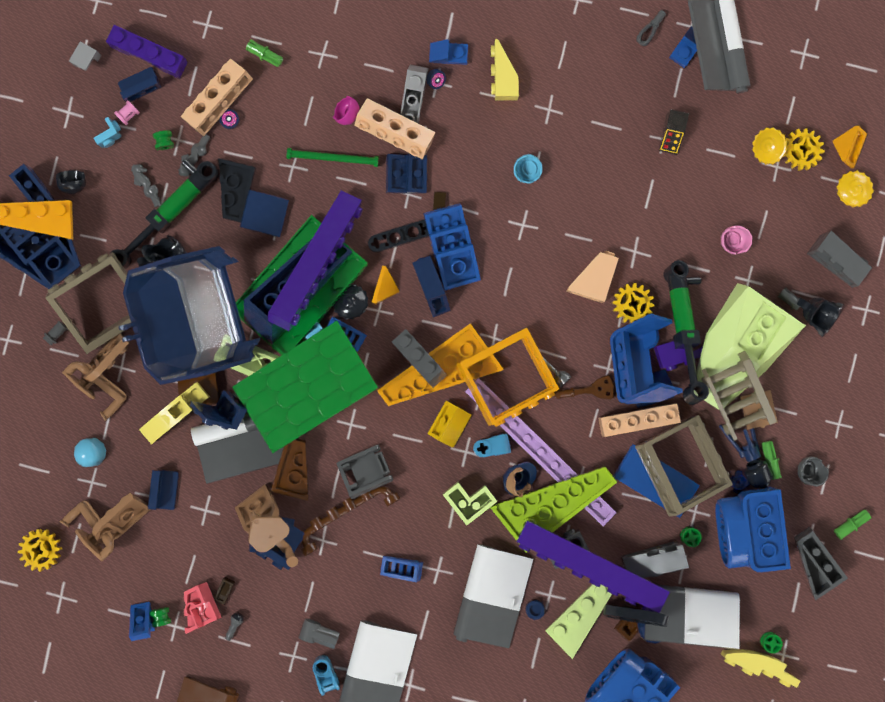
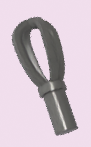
(655, 24)

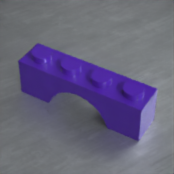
(146, 50)
(669, 357)

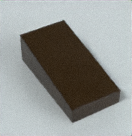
(439, 200)
(224, 590)

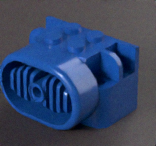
(753, 530)
(632, 680)

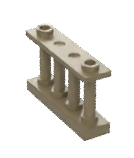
(750, 381)

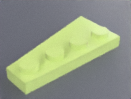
(577, 620)

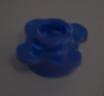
(743, 482)

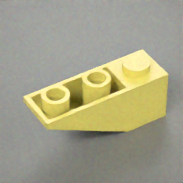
(506, 79)

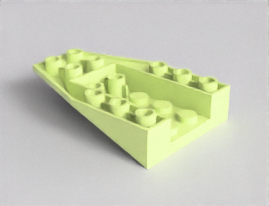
(749, 325)

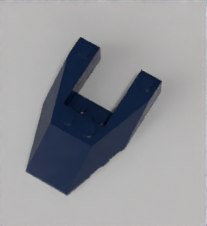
(38, 255)

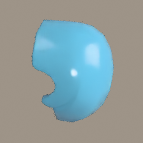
(527, 168)
(89, 452)

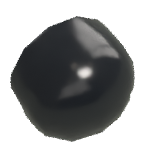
(71, 181)

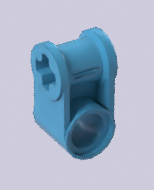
(495, 446)
(326, 679)

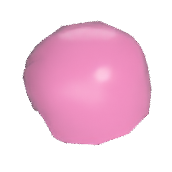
(736, 240)

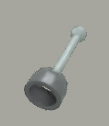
(560, 377)

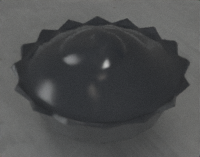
(351, 303)

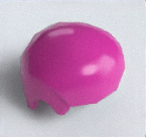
(346, 111)

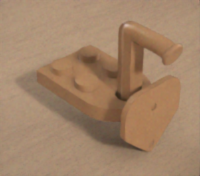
(93, 374)
(262, 522)
(110, 526)

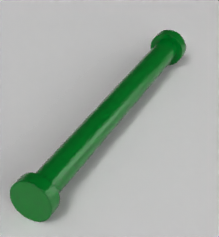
(332, 157)

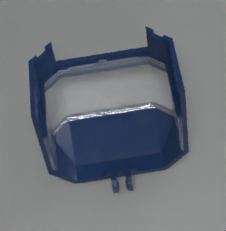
(186, 316)

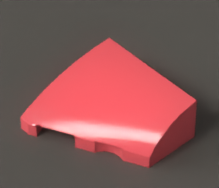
(200, 607)

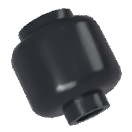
(758, 473)

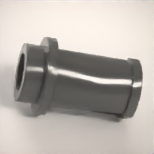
(788, 297)
(55, 333)

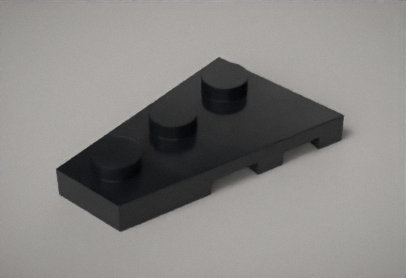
(235, 182)

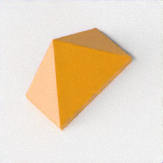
(850, 145)
(385, 287)

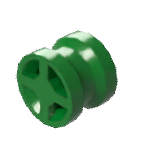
(163, 140)
(692, 540)
(160, 617)
(775, 644)

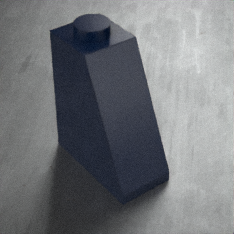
(431, 286)

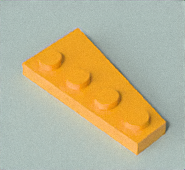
(41, 217)

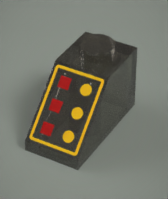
(673, 131)

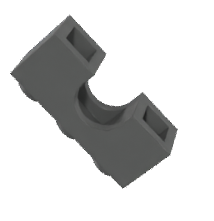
(419, 358)

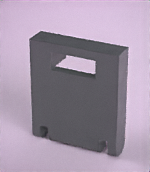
(368, 471)

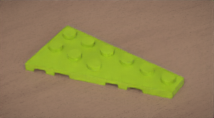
(554, 503)

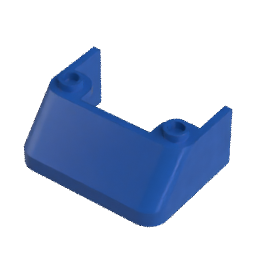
(633, 363)

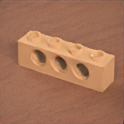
(206, 107)
(394, 128)
(639, 420)

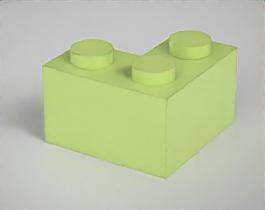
(469, 506)

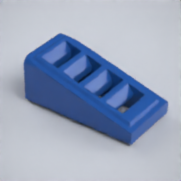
(362, 336)
(408, 577)

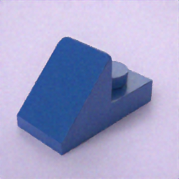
(685, 49)
(448, 53)
(140, 621)

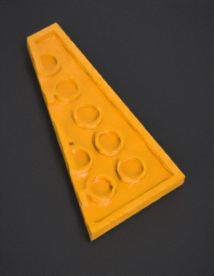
(448, 354)

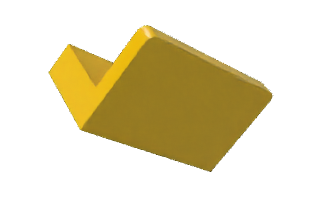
(449, 424)

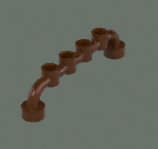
(334, 514)

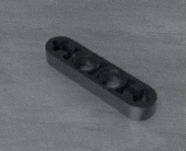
(404, 237)
(636, 615)

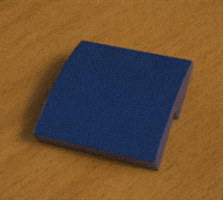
(406, 174)
(264, 213)

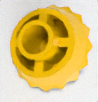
(769, 146)
(855, 189)

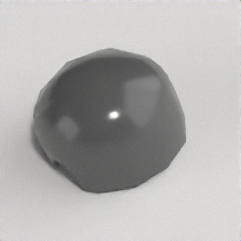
(812, 471)

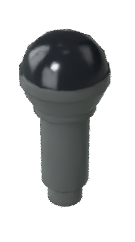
(236, 620)

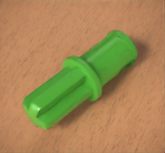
(264, 53)
(771, 458)
(852, 524)

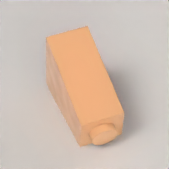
(595, 278)

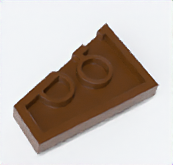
(292, 471)

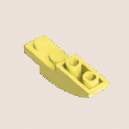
(173, 413)
(756, 661)

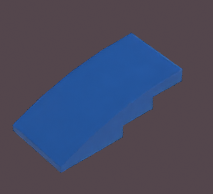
(452, 246)
(634, 475)

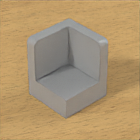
(84, 56)

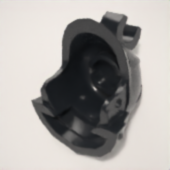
(163, 249)
(820, 313)

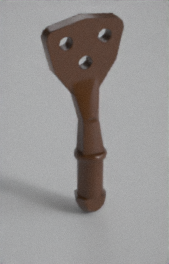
(593, 389)

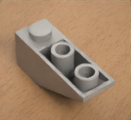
(414, 92)

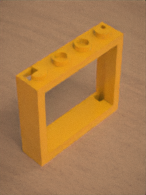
(532, 401)

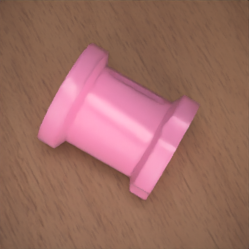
(126, 112)

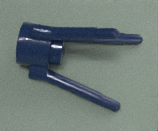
(750, 450)

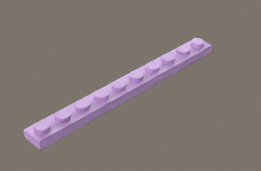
(539, 450)

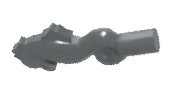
(197, 149)
(142, 180)

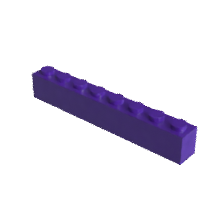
(314, 261)
(592, 566)

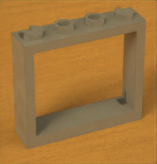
(71, 281)
(660, 478)

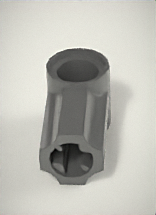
(314, 632)

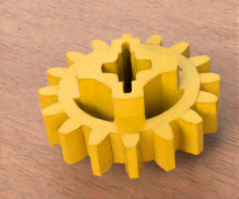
(801, 157)
(631, 295)
(43, 543)

